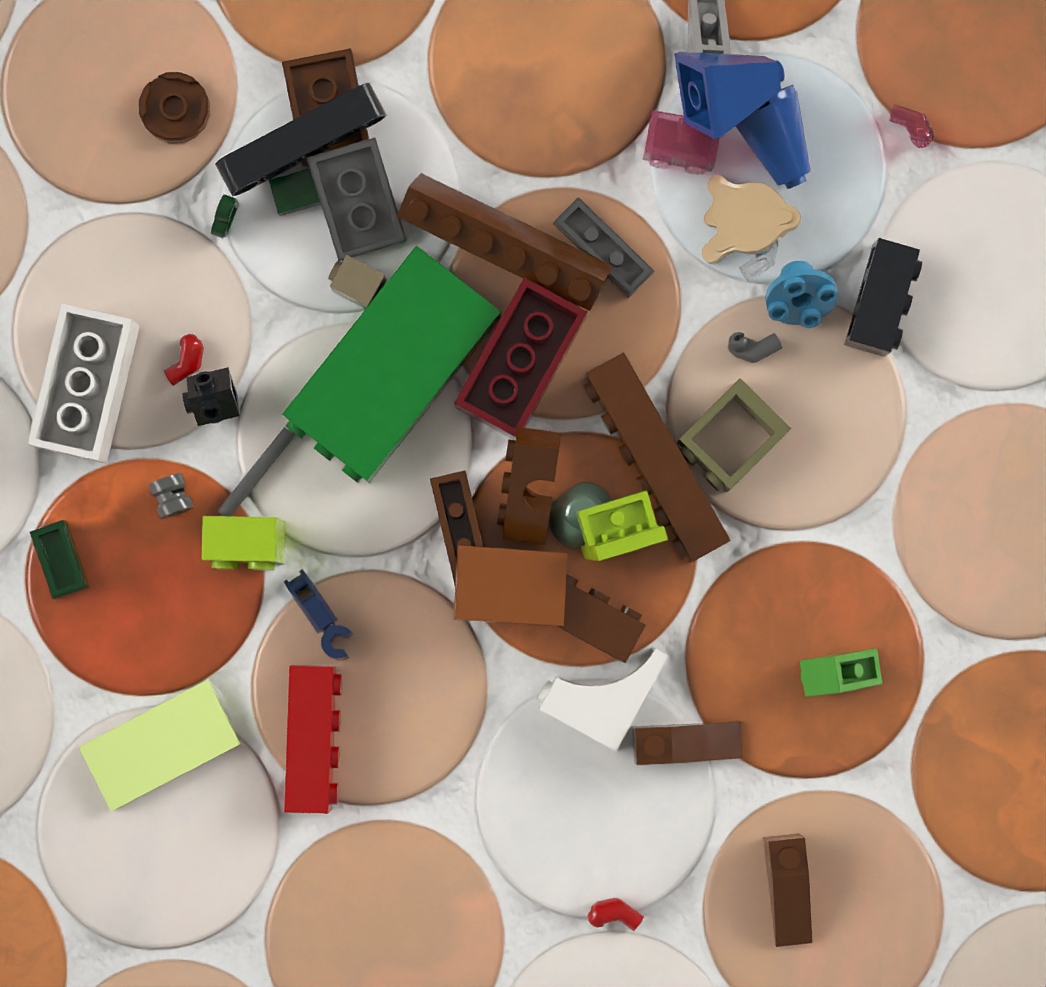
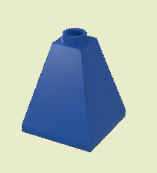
(724, 88)

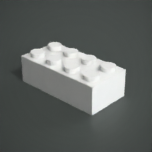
(83, 383)

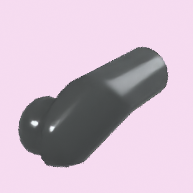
(751, 350)

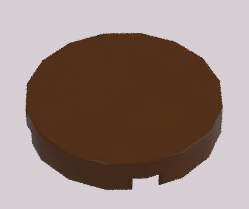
(174, 107)

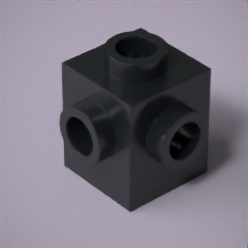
(211, 397)

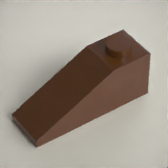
(686, 742)
(789, 889)

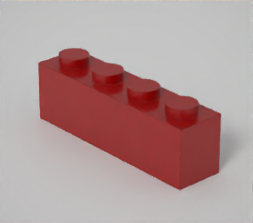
(311, 739)

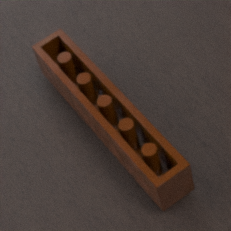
(504, 241)
(656, 457)

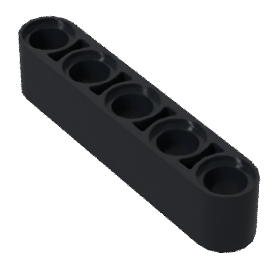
(300, 138)

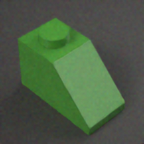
(840, 672)

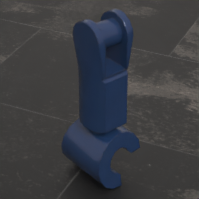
(319, 615)

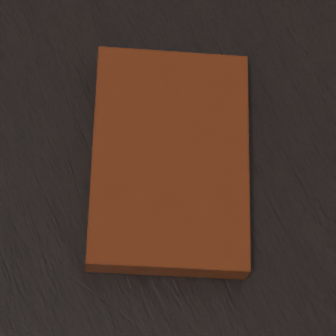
(510, 586)

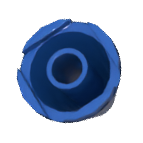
(778, 138)

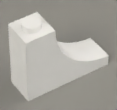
(605, 709)

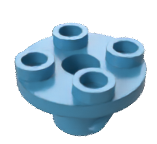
(801, 295)

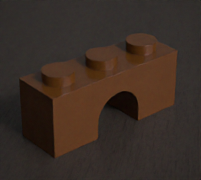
(533, 459)

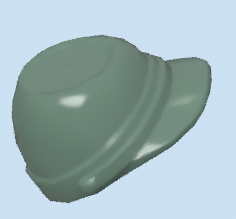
(563, 515)

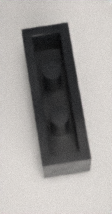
(883, 297)

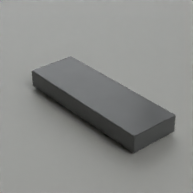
(597, 239)

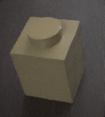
(356, 281)

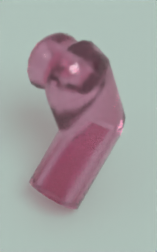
(915, 123)

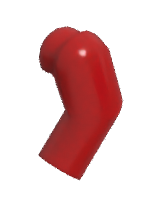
(190, 359)
(613, 910)

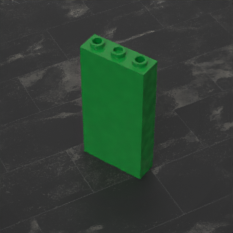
(391, 365)

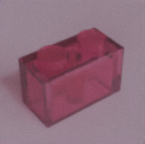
(678, 144)

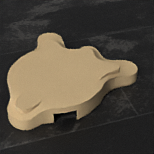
(746, 218)

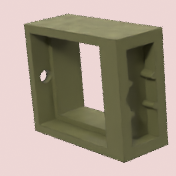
(758, 411)

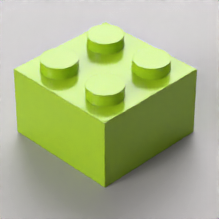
(243, 540)

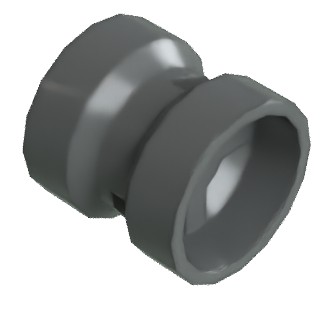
(171, 496)

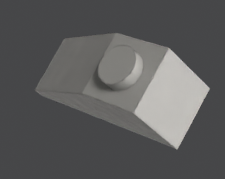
(708, 27)

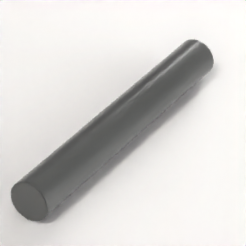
(256, 472)

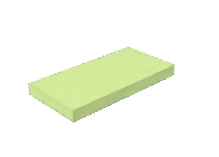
(160, 745)

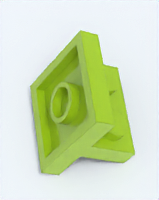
(619, 527)

